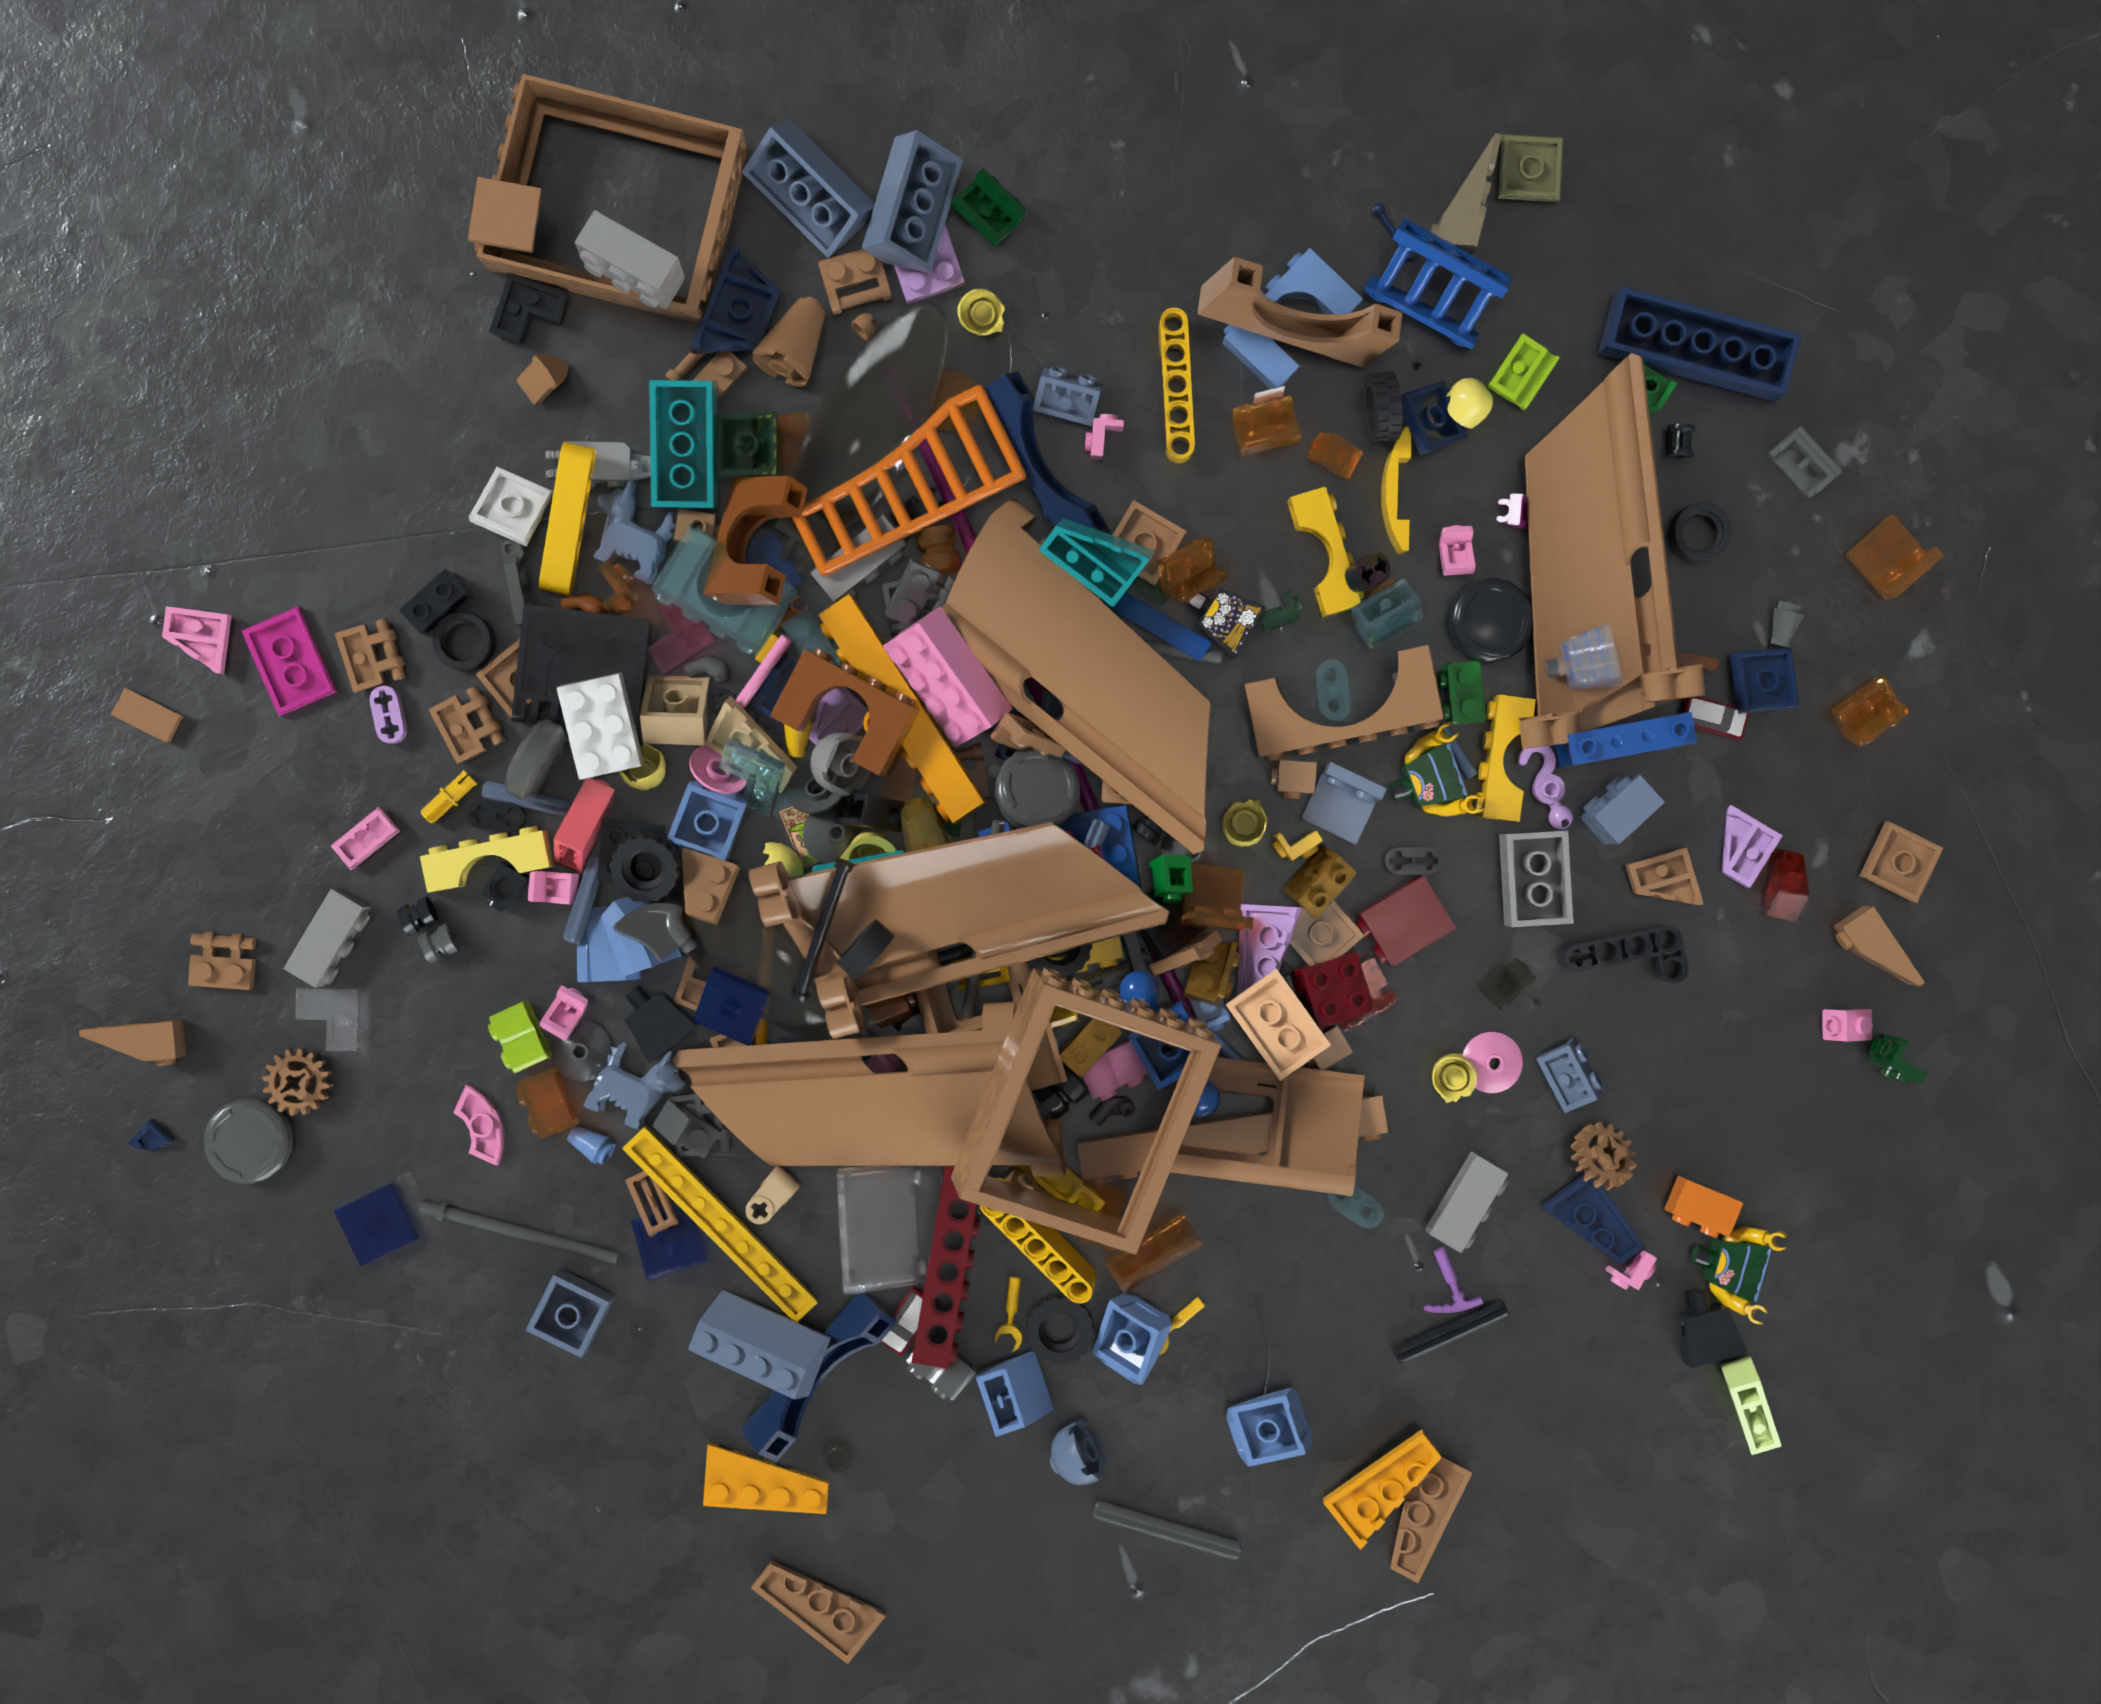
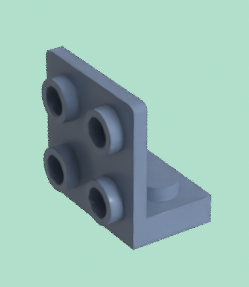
(1342, 802)

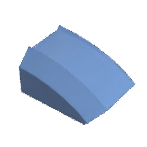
(707, 821)
(628, 953)
(595, 955)
(1131, 1337)
(1270, 1427)

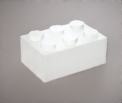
(600, 725)

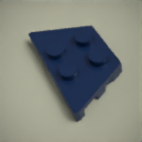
(737, 308)

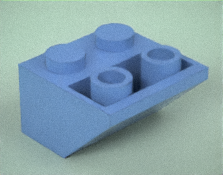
(1014, 1393)

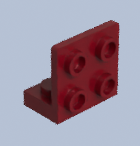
(1333, 990)

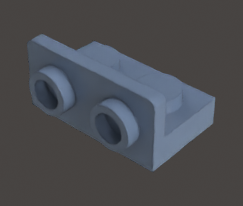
(1067, 395)
(1571, 1075)

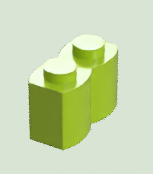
(520, 1037)

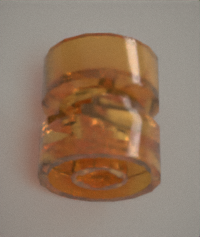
(938, 548)

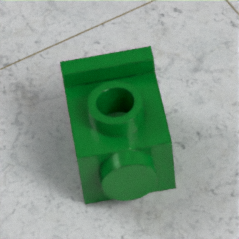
(1661, 390)
(1172, 877)

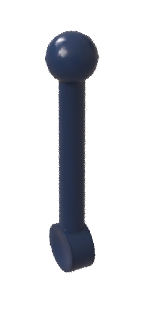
(1379, 210)

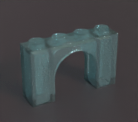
(678, 586)

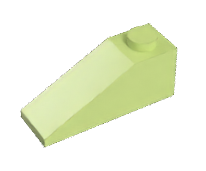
(1751, 1405)

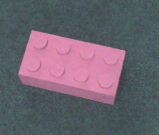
(947, 677)

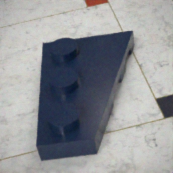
(1595, 1218)

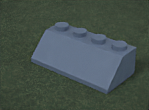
(808, 187)
(912, 202)
(760, 1344)

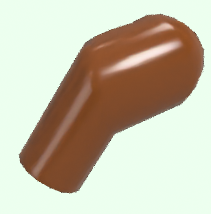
(583, 601)

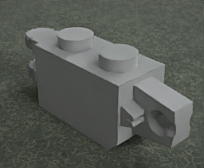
(613, 464)

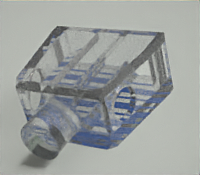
(1588, 660)

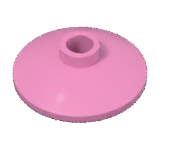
(705, 768)
(1494, 1045)

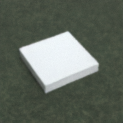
(511, 506)

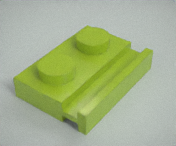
(1523, 372)

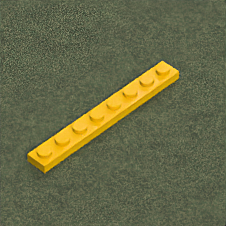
(720, 1224)

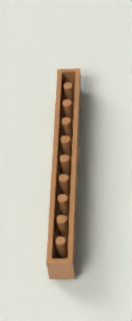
(1242, 1133)

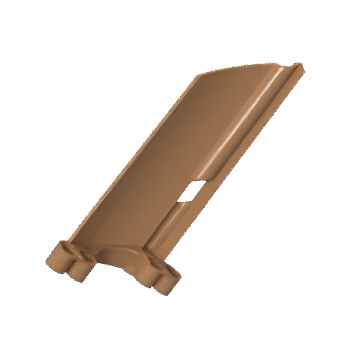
(1587, 515)
(998, 893)

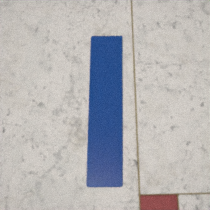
(1161, 625)

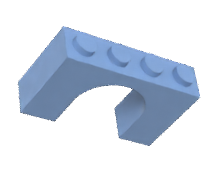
(1306, 280)

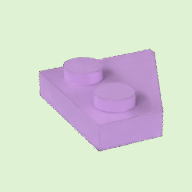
(838, 713)
(1746, 846)

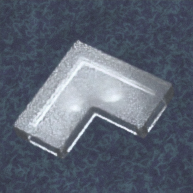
(340, 1011)

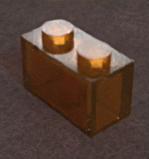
(547, 1103)

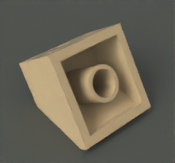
(675, 710)

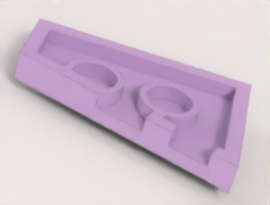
(1266, 944)

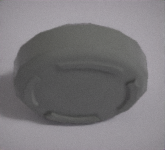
(535, 759)
(1036, 789)
(248, 1140)

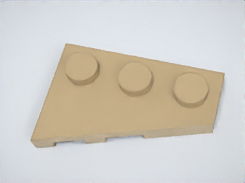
(736, 724)

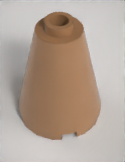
(792, 343)

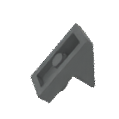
(686, 1128)

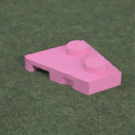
(199, 634)

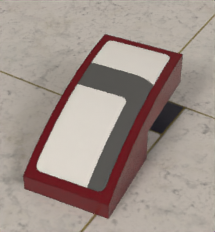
(1716, 717)
(907, 1315)

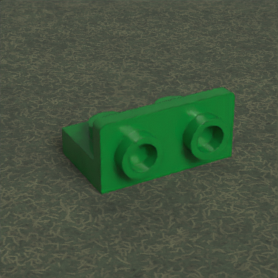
(1462, 692)

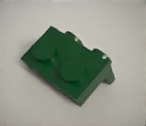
(989, 207)
(1887, 1053)

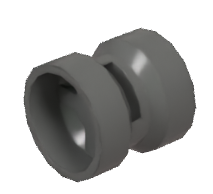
(438, 943)

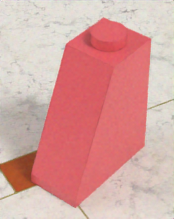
(583, 824)

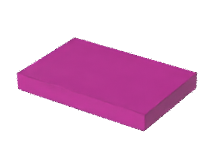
(289, 661)

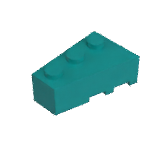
(1096, 558)

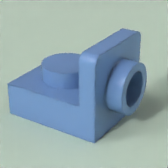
(1213, 1016)

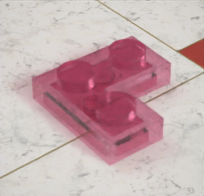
(682, 643)

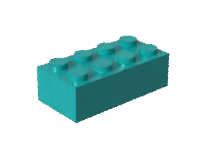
(683, 443)

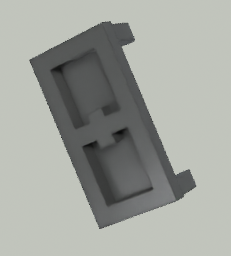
(1804, 462)

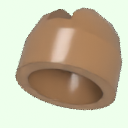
(865, 326)

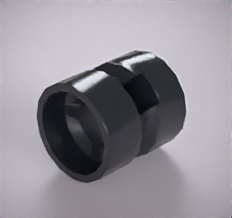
(1059, 1096)

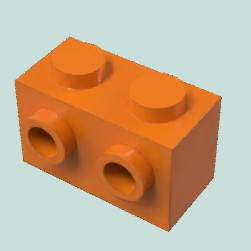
(1703, 1206)

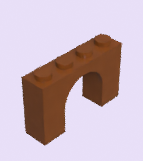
(747, 507)
(889, 714)

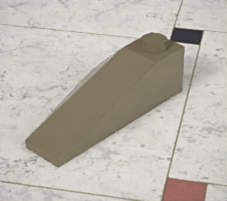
(1466, 213)

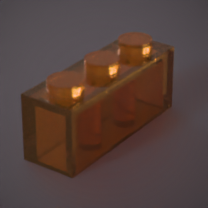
(1155, 1253)

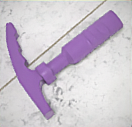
(1451, 1278)

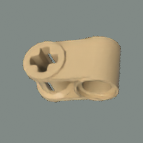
(774, 1192)

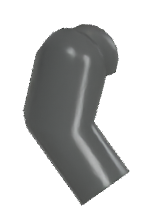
(710, 665)

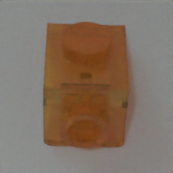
(1335, 454)

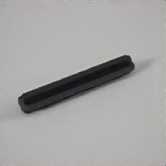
(1451, 1331)

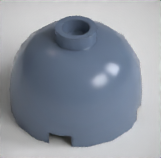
(1078, 1454)

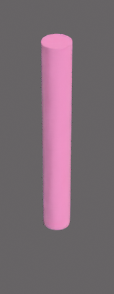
(763, 670)

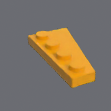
(757, 1484)
(1374, 1492)

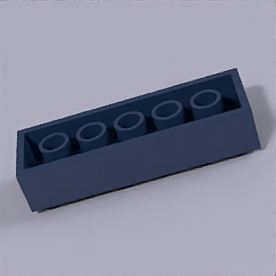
(1700, 344)

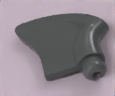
(658, 929)

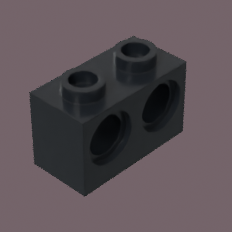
(435, 601)

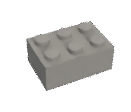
(629, 261)
(1536, 879)

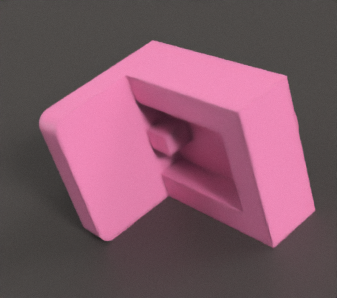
(1095, 441)
(1457, 550)
(553, 887)
(564, 1012)
(1847, 1024)
(1639, 1269)

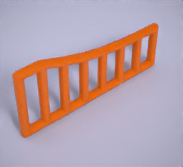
(904, 453)

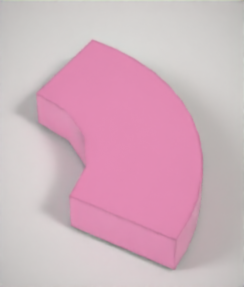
(483, 1123)

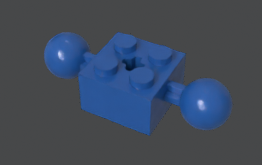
(1163, 1063)

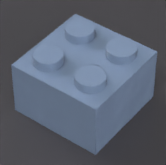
(1621, 809)
(570, 1313)

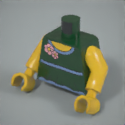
(1433, 777)
(1737, 1267)

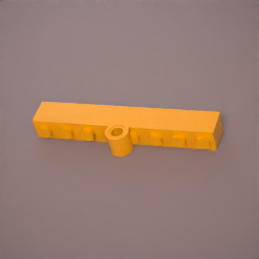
(924, 742)

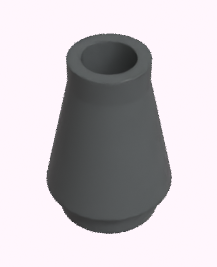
(1785, 622)

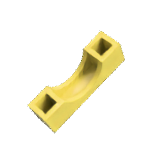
(449, 868)

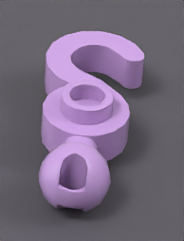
(1548, 787)

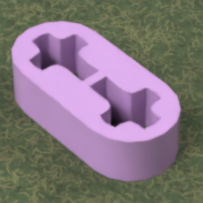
(381, 716)

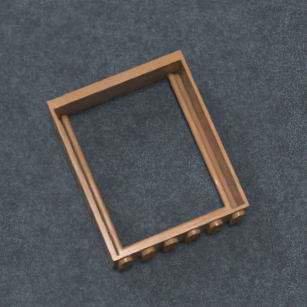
(540, 96)
(1008, 1077)

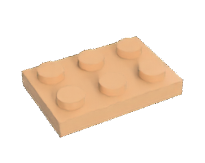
(1278, 1024)

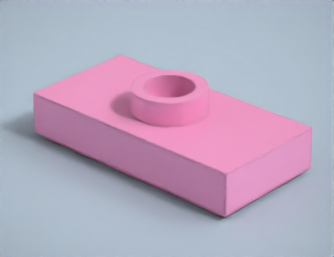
(365, 838)

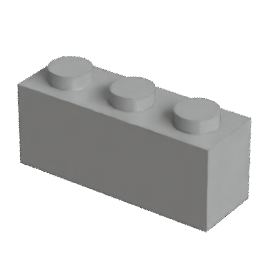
(864, 570)
(328, 938)
(1467, 1202)

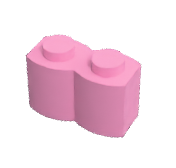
(1114, 1069)

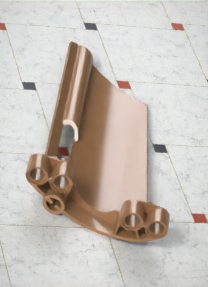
(1120, 699)
(829, 1109)

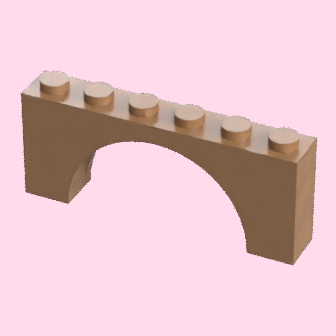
(1354, 337)
(1411, 703)

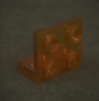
(1892, 558)
(1215, 899)

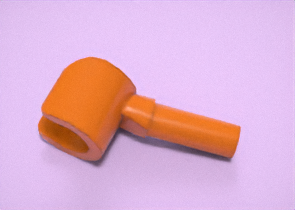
(790, 613)

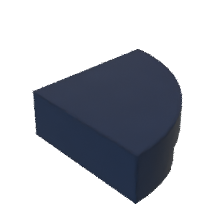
(151, 1137)

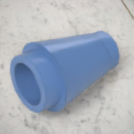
(591, 1144)

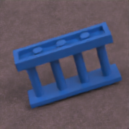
(1438, 253)
(1626, 740)

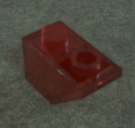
(1786, 885)

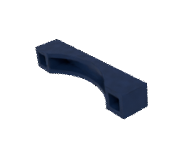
(1015, 410)
(779, 1418)

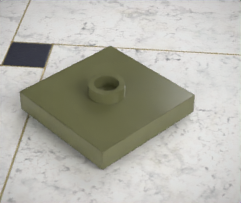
(1530, 168)

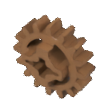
(306, 1089)
(1603, 1156)

